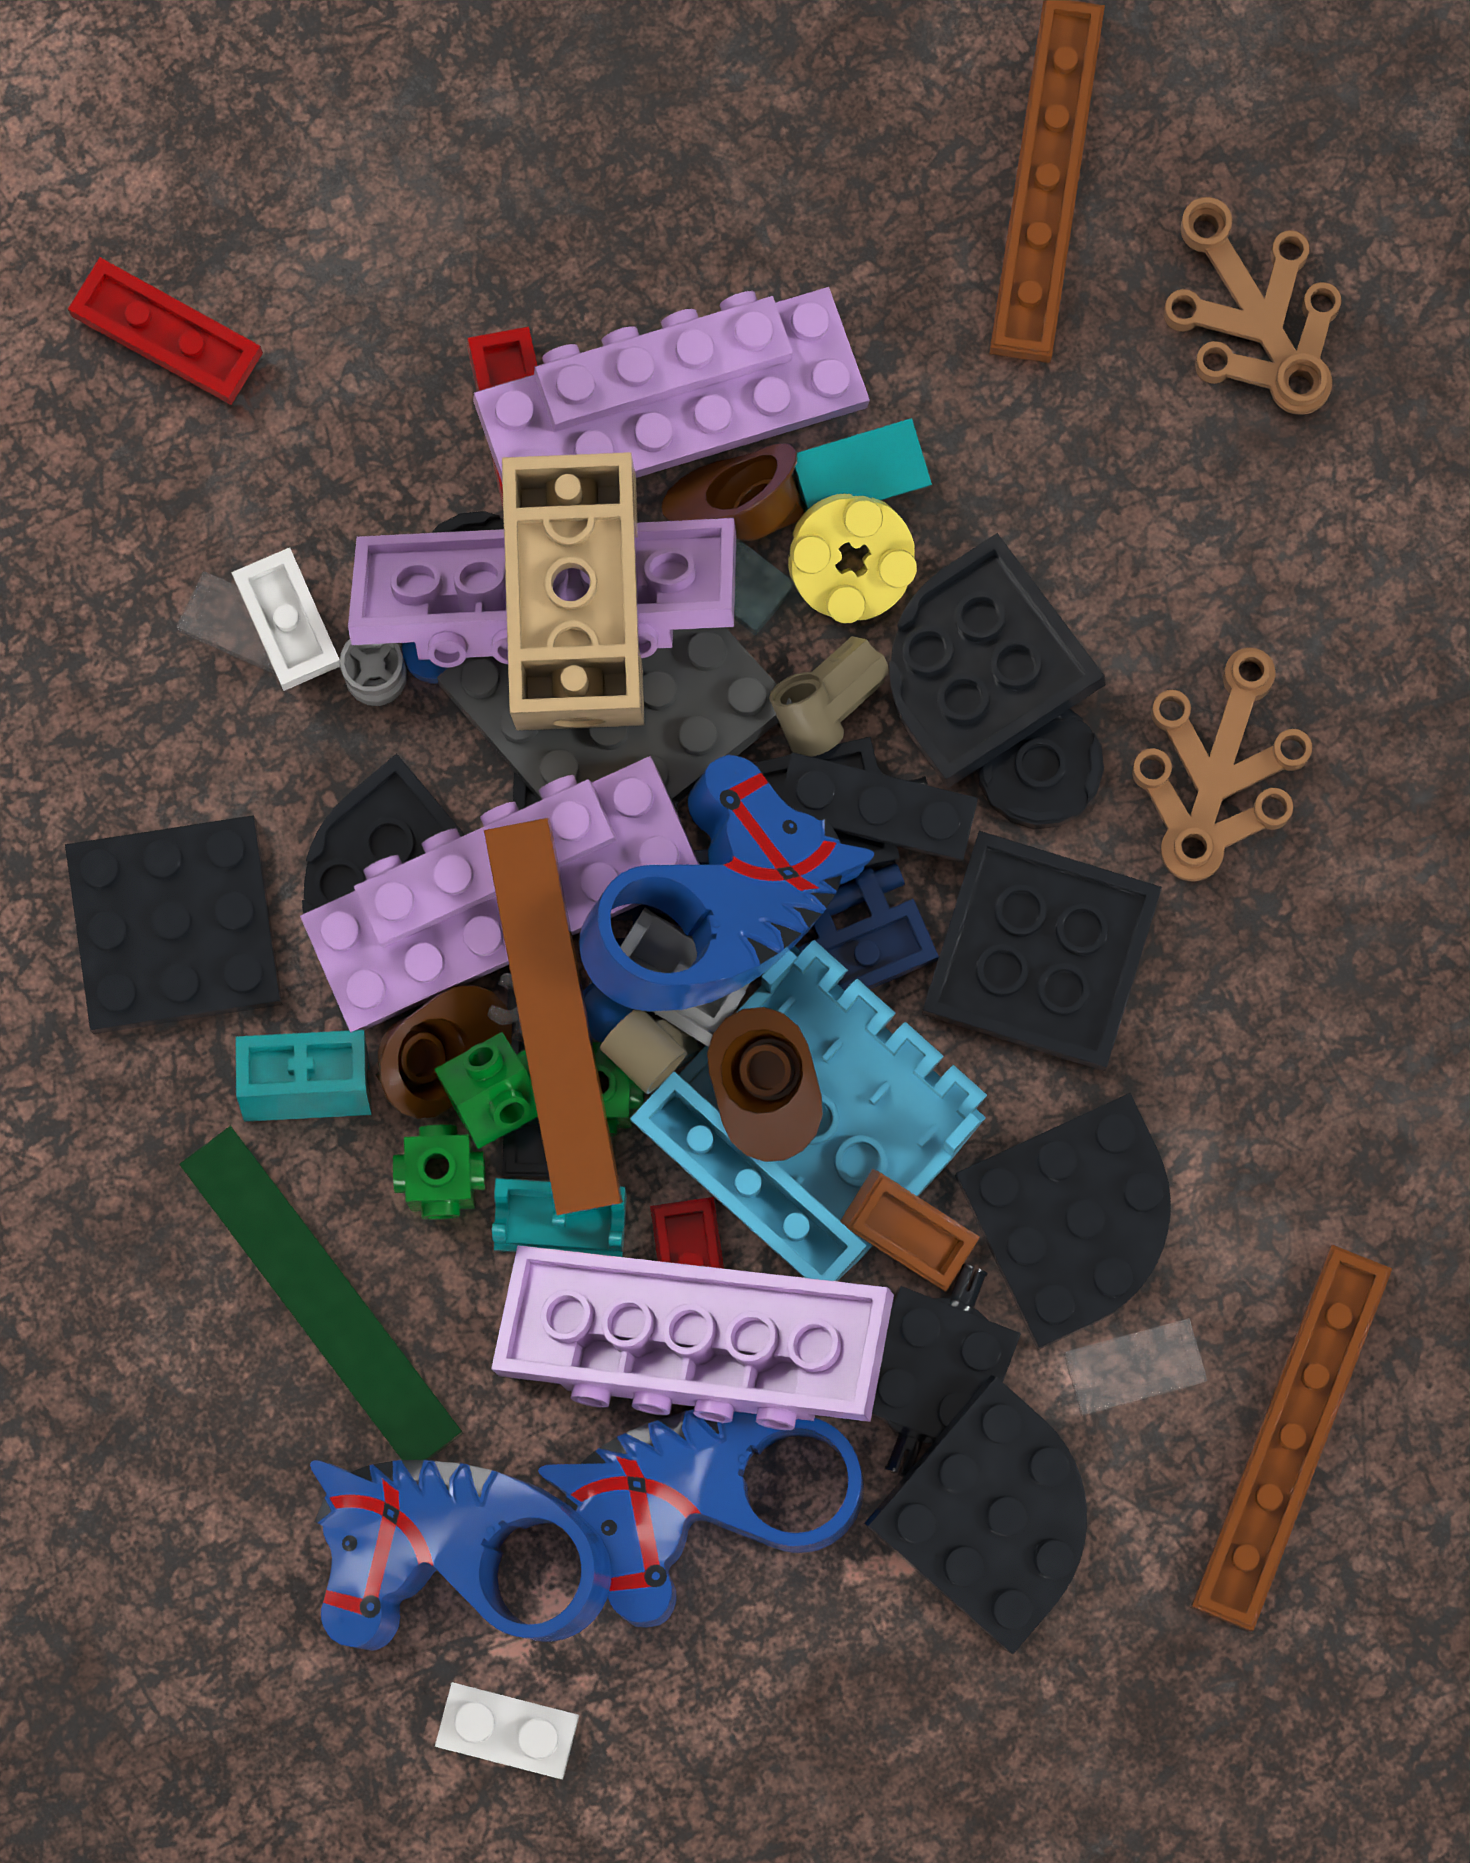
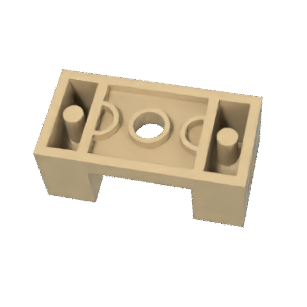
(579, 657)

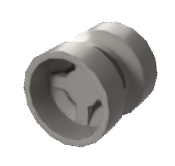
(370, 662)

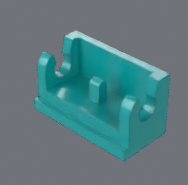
(866, 464)
(302, 1075)
(529, 1218)

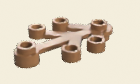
(1258, 317)
(1216, 774)

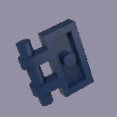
(885, 943)

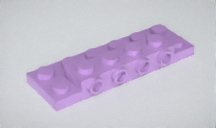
(682, 387)
(452, 588)
(438, 915)
(693, 1337)

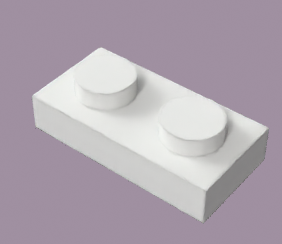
(286, 619)
(507, 1730)

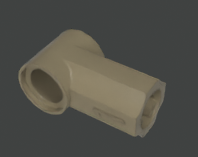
(827, 696)
(648, 1048)

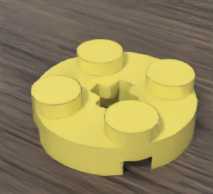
(846, 593)

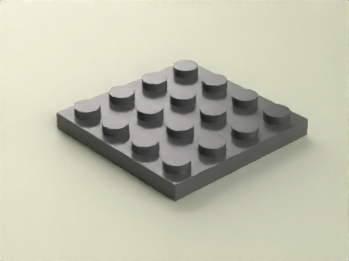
(699, 705)

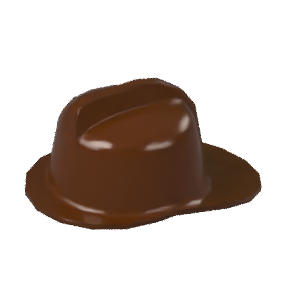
(749, 488)
(427, 1040)
(765, 1084)

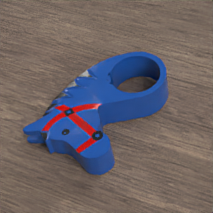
(745, 910)
(681, 1470)
(413, 1517)

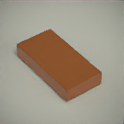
(909, 1230)

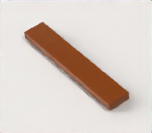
(1047, 180)
(553, 1016)
(1291, 1438)

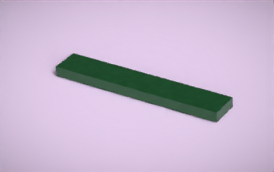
(320, 1298)

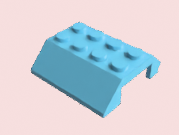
(878, 1113)

